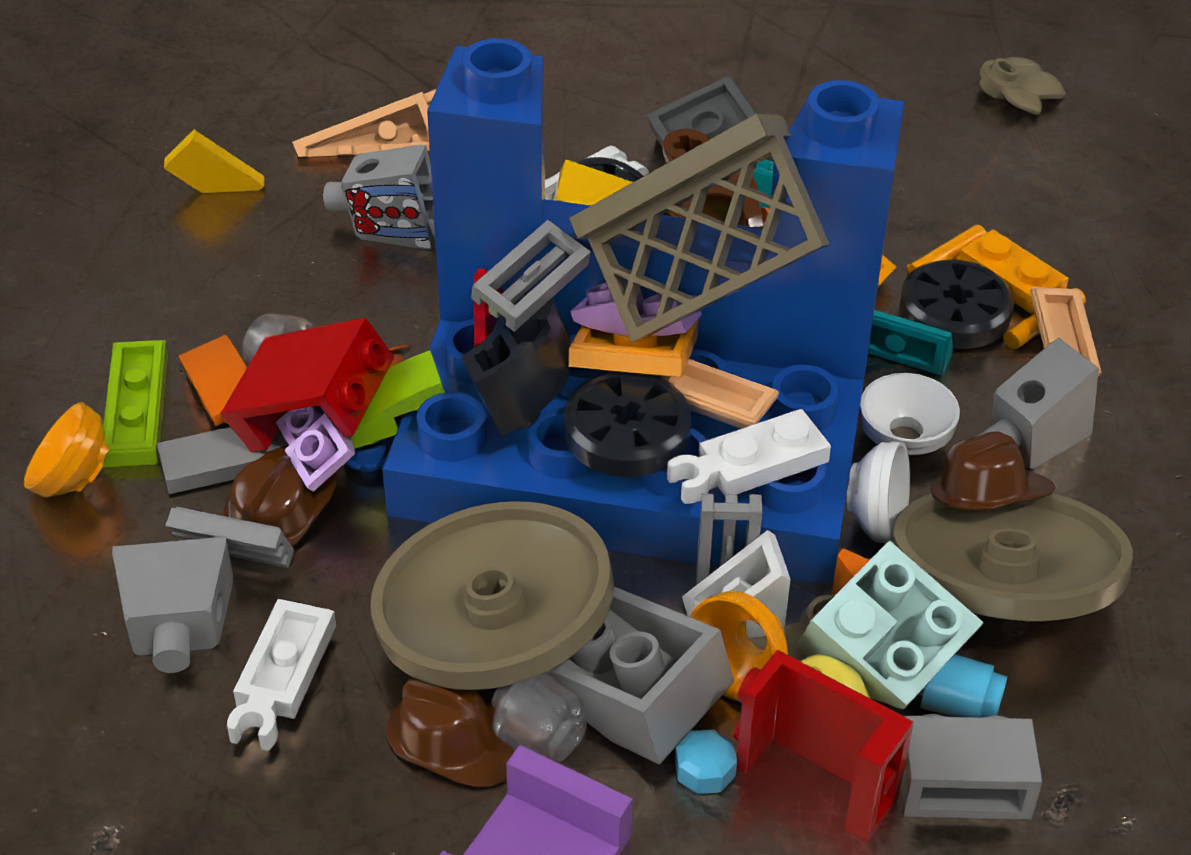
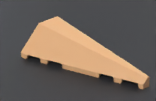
(385, 128)

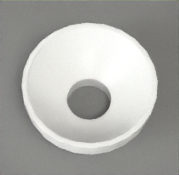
(912, 403)
(880, 489)

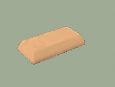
(1063, 316)
(723, 395)

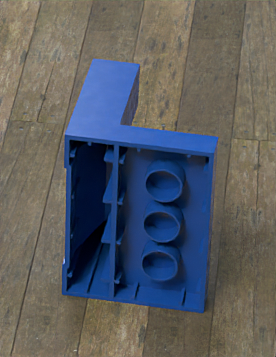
(790, 331)

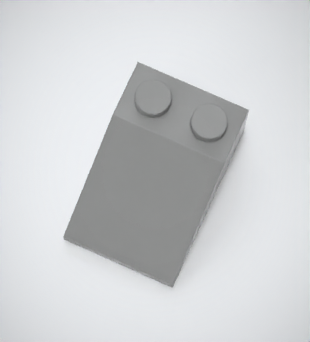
(647, 675)

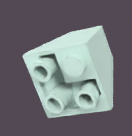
(891, 627)

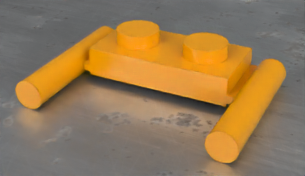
(1010, 262)

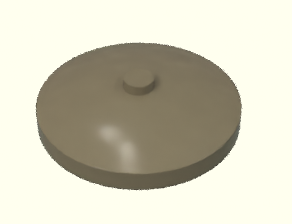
(1020, 559)
(492, 595)

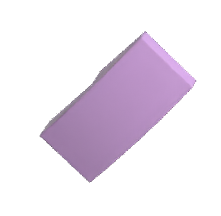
(600, 312)
(314, 444)

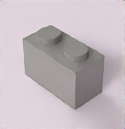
(971, 768)

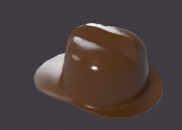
(987, 475)
(276, 496)
(449, 734)

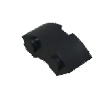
(522, 368)

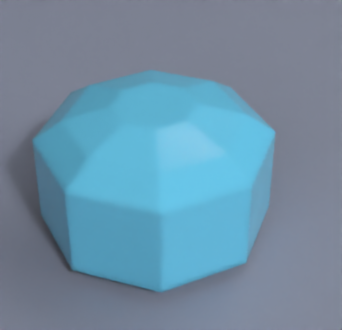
(705, 761)

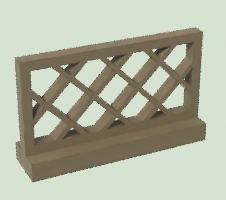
(691, 178)

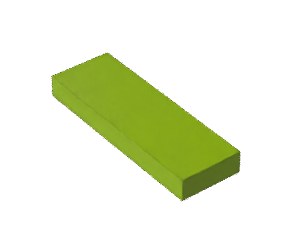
(135, 403)

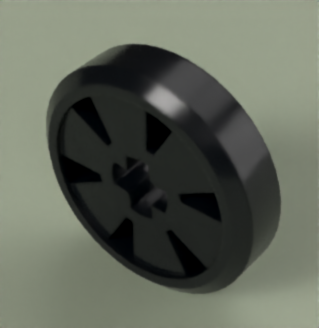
(959, 300)
(627, 424)

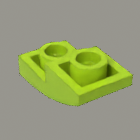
(400, 392)

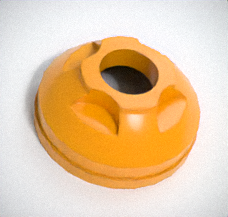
(68, 454)
(730, 614)

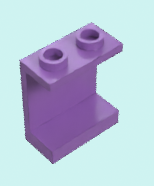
(554, 813)

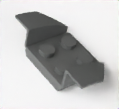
(705, 110)

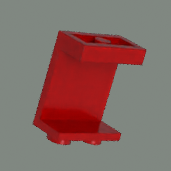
(308, 368)
(829, 728)

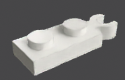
(751, 457)
(280, 669)

